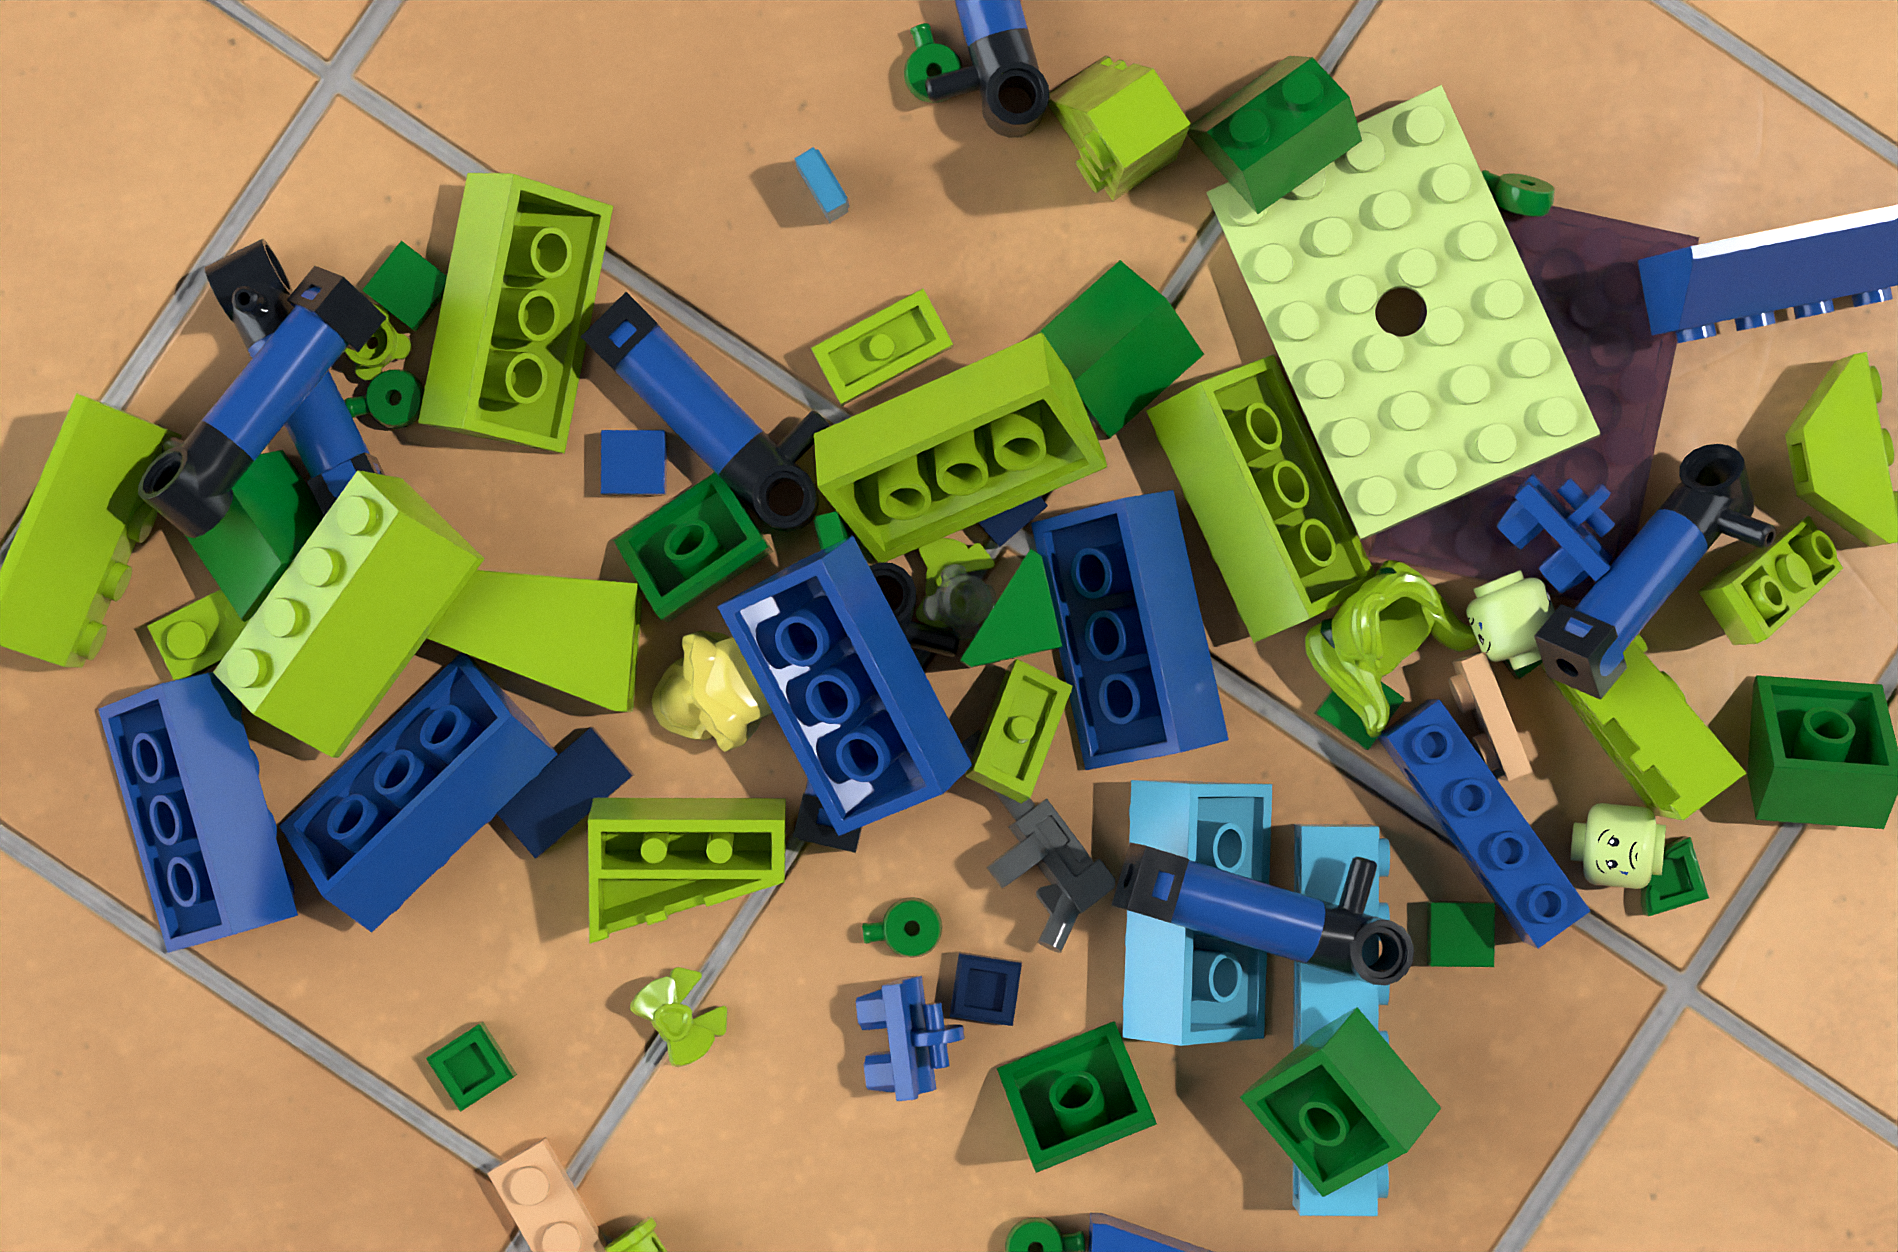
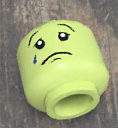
(1508, 617)
(1619, 845)

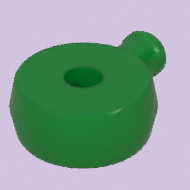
(925, 57)
(1520, 193)
(378, 396)
(894, 933)
(1045, 1232)

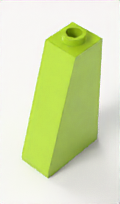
(551, 630)

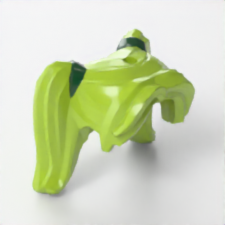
(1378, 631)

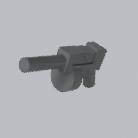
(1058, 854)

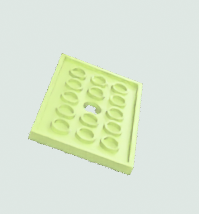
(1423, 411)

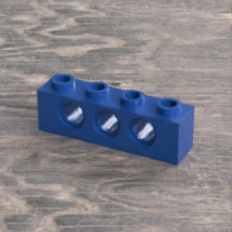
(1483, 823)

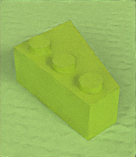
(1119, 123)
(1656, 738)
(677, 855)

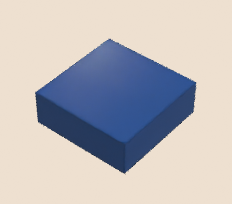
(633, 462)

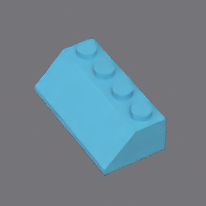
(1179, 980)

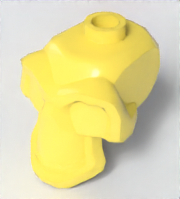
(710, 693)

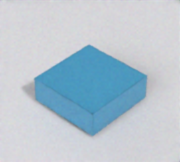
(822, 184)

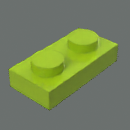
(882, 347)
(197, 635)
(1019, 731)

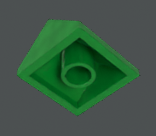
(1121, 346)
(260, 532)
(692, 547)
(1020, 620)
(1076, 1096)

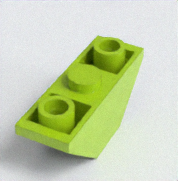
(1844, 455)
(1771, 583)

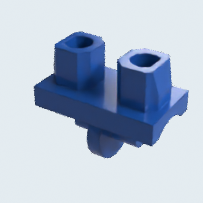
(1579, 550)
(914, 1035)

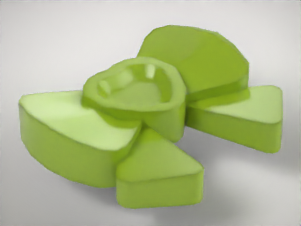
(943, 554)
(685, 1037)

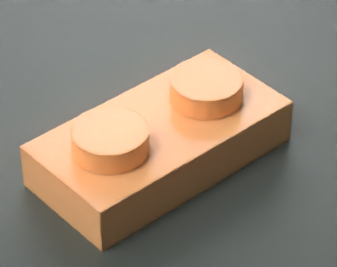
(1478, 691)
(546, 1202)

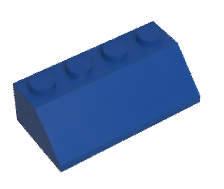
(1770, 272)
(1130, 630)
(846, 687)
(416, 792)
(198, 811)

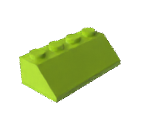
(515, 311)
(958, 450)
(1262, 496)
(79, 534)
(349, 613)

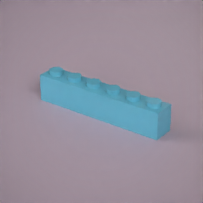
(1321, 996)

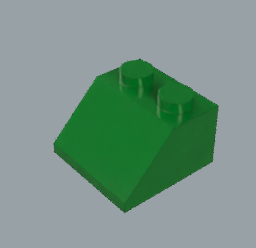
(1278, 130)
(1821, 752)
(1342, 1103)

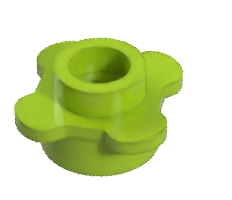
(390, 347)

